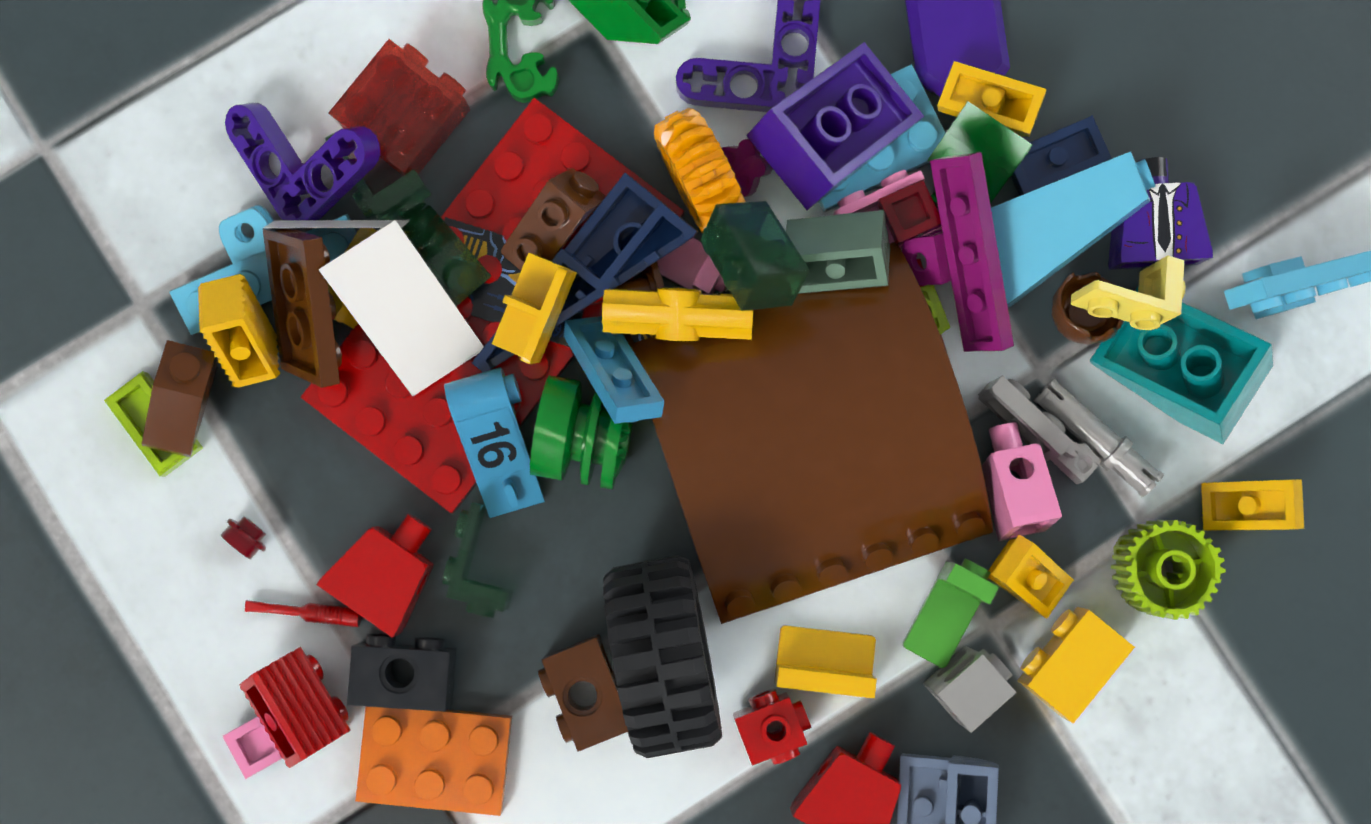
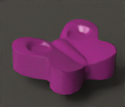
(747, 166)

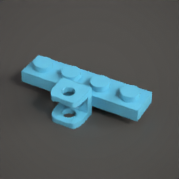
(250, 259)
(1293, 285)

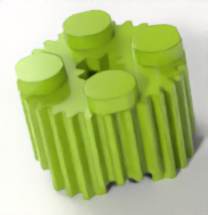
(1140, 563)

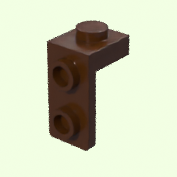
(553, 217)

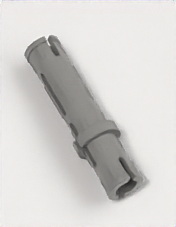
(1113, 451)

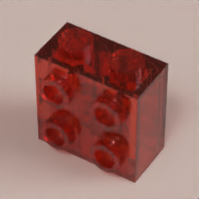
(403, 106)

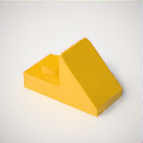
(1001, 97)
(1253, 505)
(1030, 575)

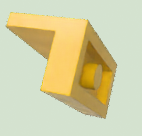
(825, 661)

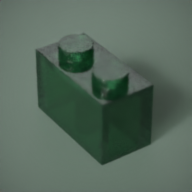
(754, 255)

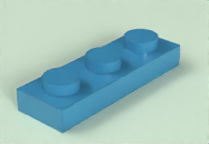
(613, 371)

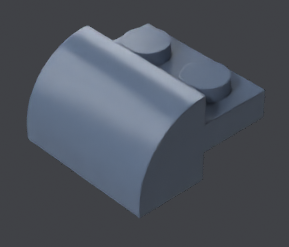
(947, 790)

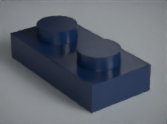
(1061, 156)

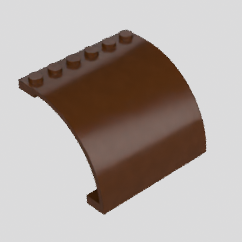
(818, 443)

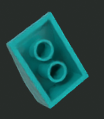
(1190, 369)

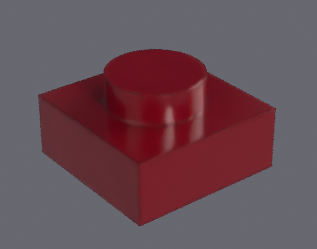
(910, 212)

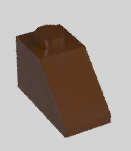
(179, 398)

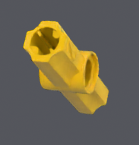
(675, 314)

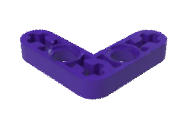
(767, 76)
(258, 134)

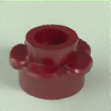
(244, 537)

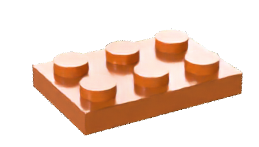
(434, 759)

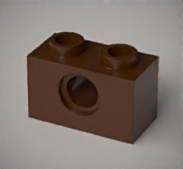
(587, 663)

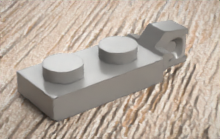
(1012, 404)

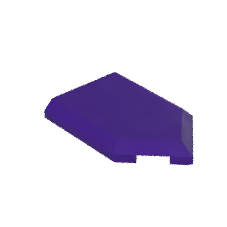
(958, 32)

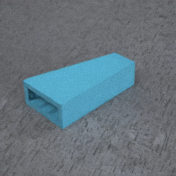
(1063, 219)

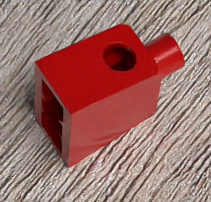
(382, 575)
(850, 787)

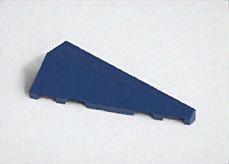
(614, 245)

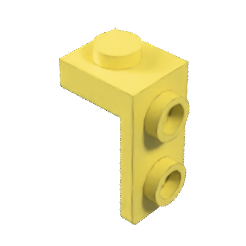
(1155, 303)

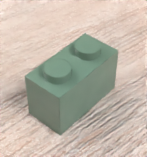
(842, 250)

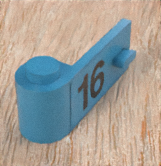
(493, 440)

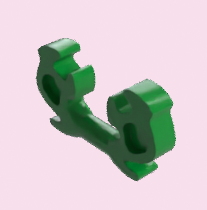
(523, 79)

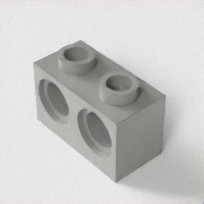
(971, 686)

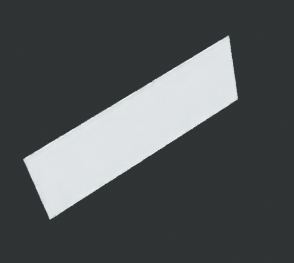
(334, 223)

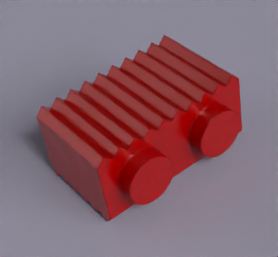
(296, 706)

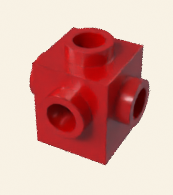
(776, 745)

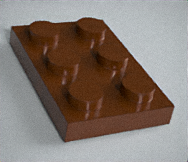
(302, 305)

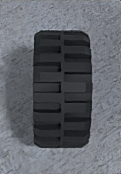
(661, 657)

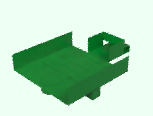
(979, 132)

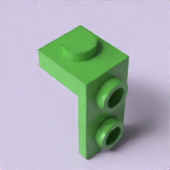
(949, 611)

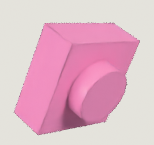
(252, 747)

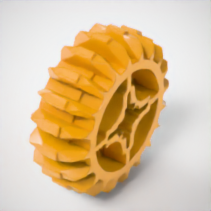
(696, 164)

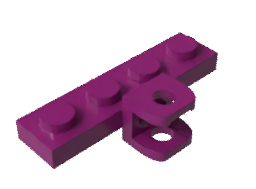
(965, 253)

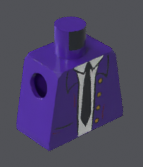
(1165, 226)

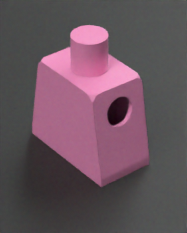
(1017, 504)

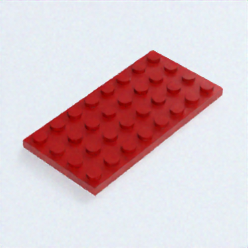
(418, 431)

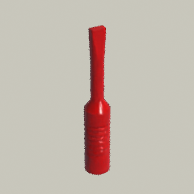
(310, 612)

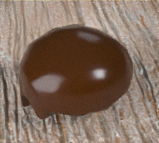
(1076, 322)

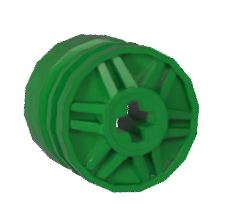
(576, 432)

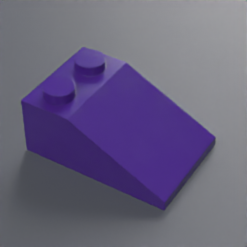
(834, 125)

